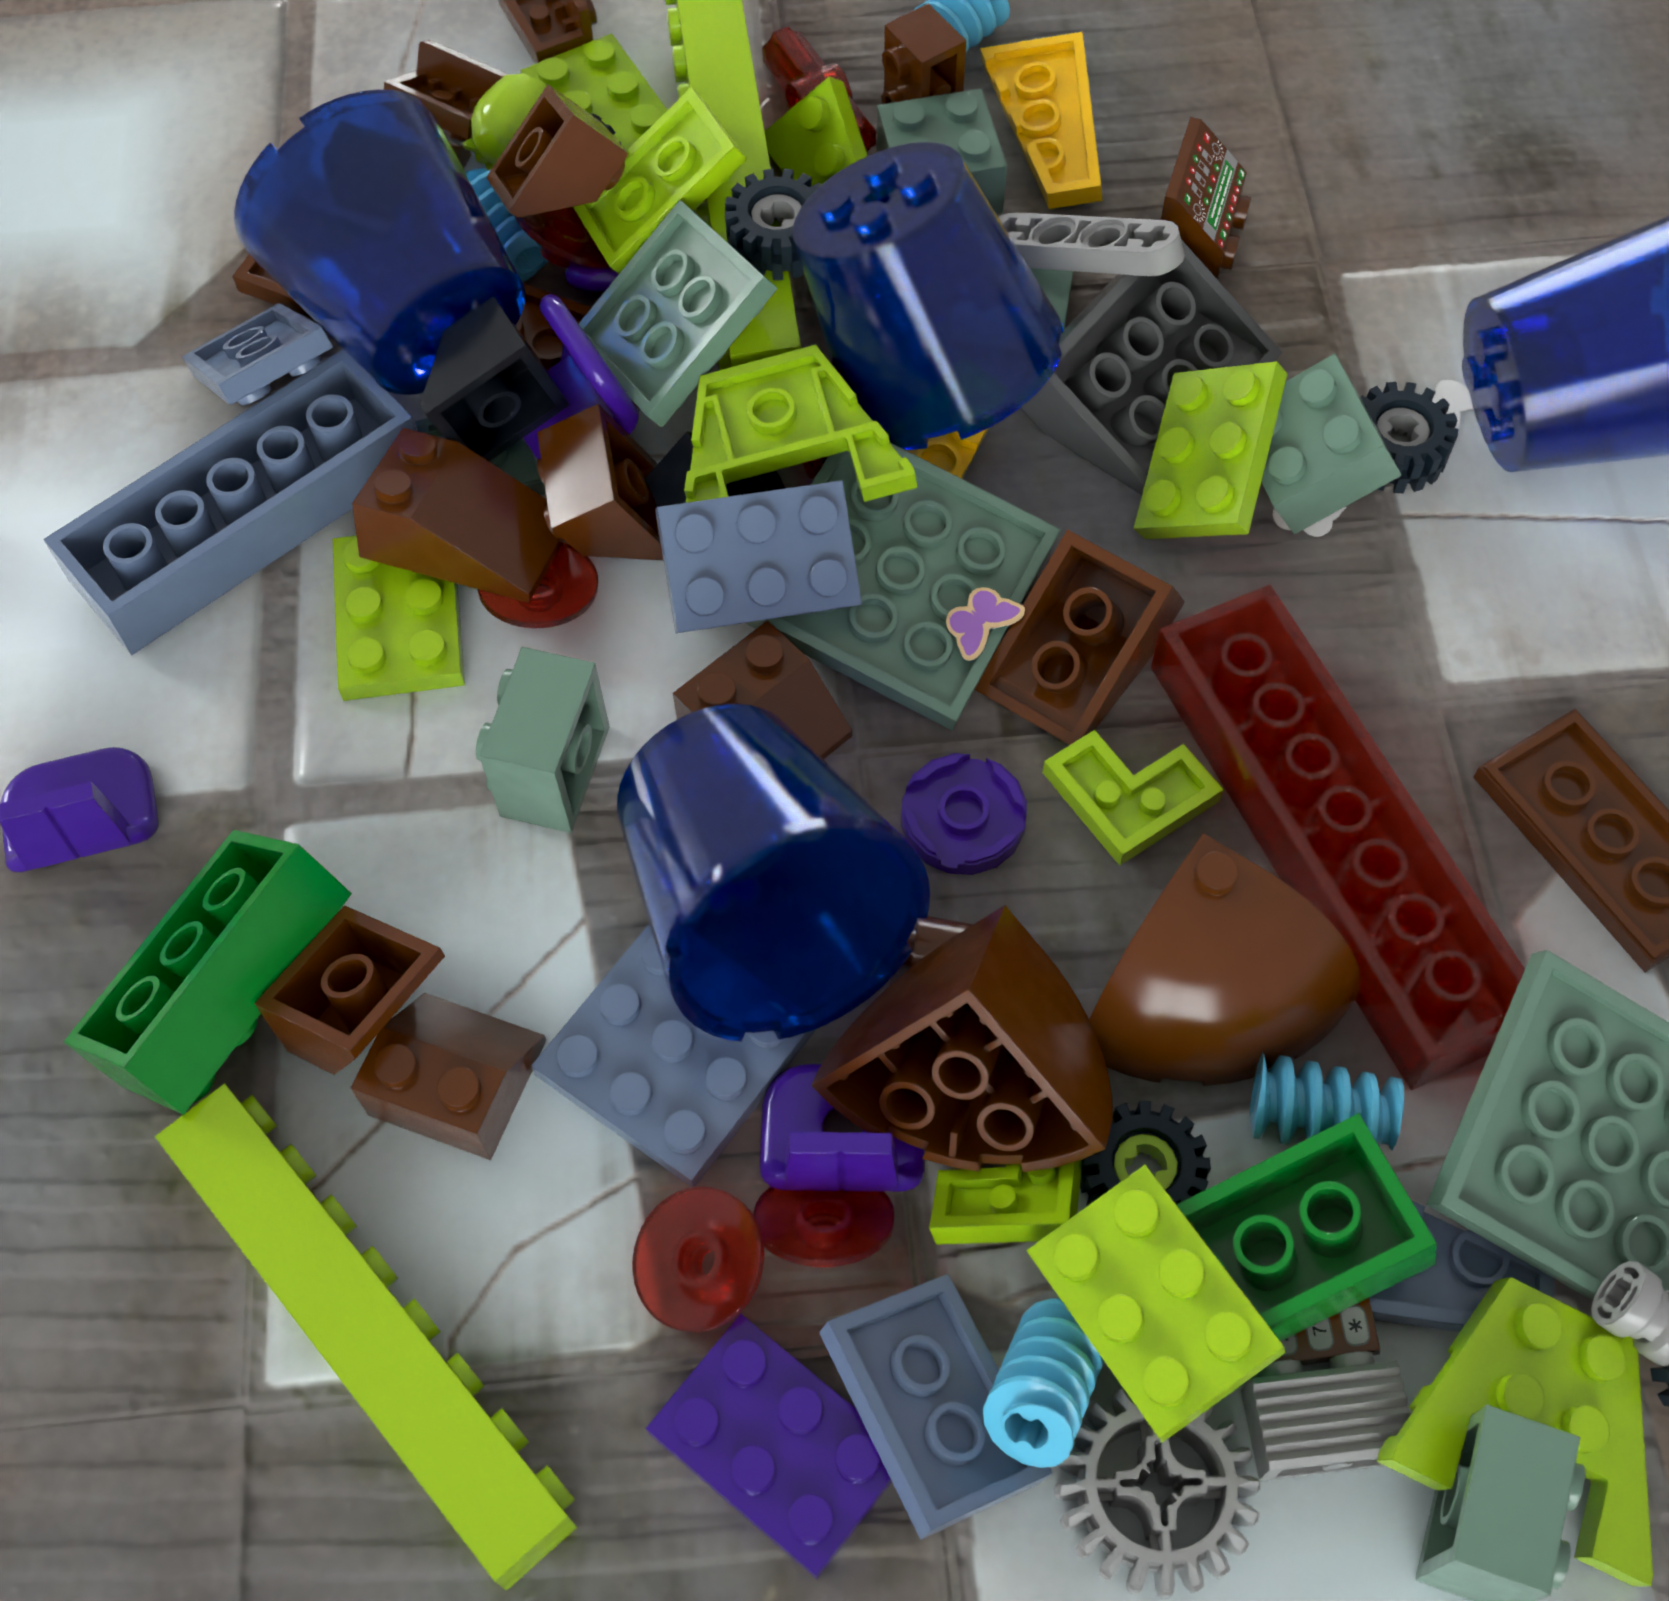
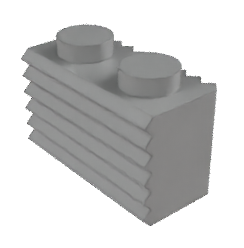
(1324, 1416)

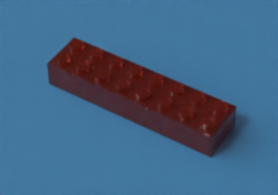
(1342, 830)

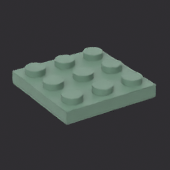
(674, 312)

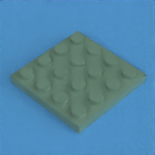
(913, 565)
(1567, 1132)

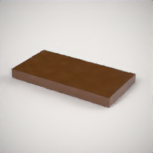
(1592, 827)

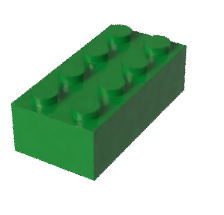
(203, 967)
(1314, 1228)

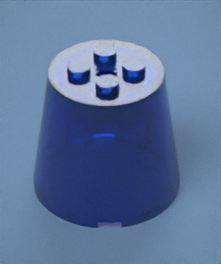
(376, 232)
(924, 295)
(1575, 357)
(764, 875)

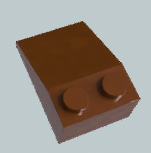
(453, 518)
(1080, 639)

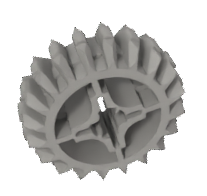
(1194, 1485)

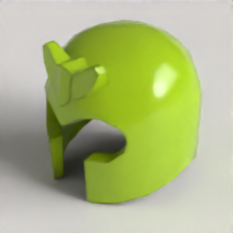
(500, 115)

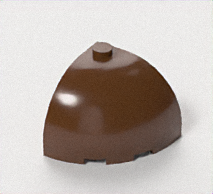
(1222, 974)
(977, 1057)

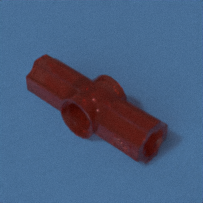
(802, 70)

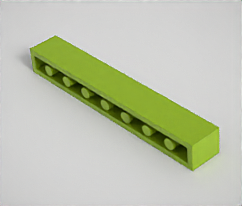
(368, 1338)

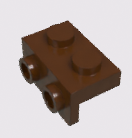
(551, 25)
(447, 86)

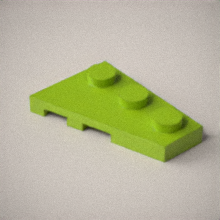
(817, 134)

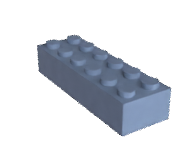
(230, 502)

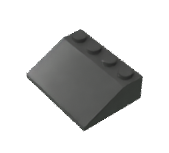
(1123, 357)

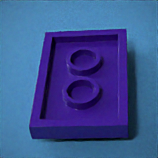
(774, 1445)

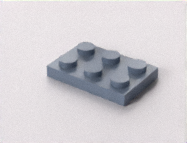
(257, 353)
(758, 556)
(922, 1393)

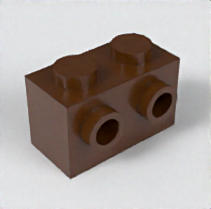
(922, 57)

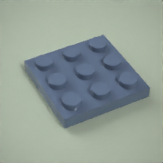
(656, 1074)

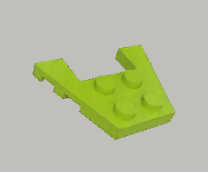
(783, 416)
(1558, 1370)

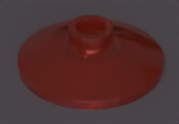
(563, 238)
(560, 598)
(824, 1225)
(672, 1252)

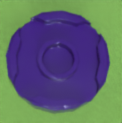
(963, 814)

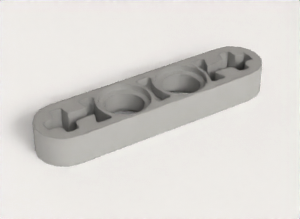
(1096, 243)

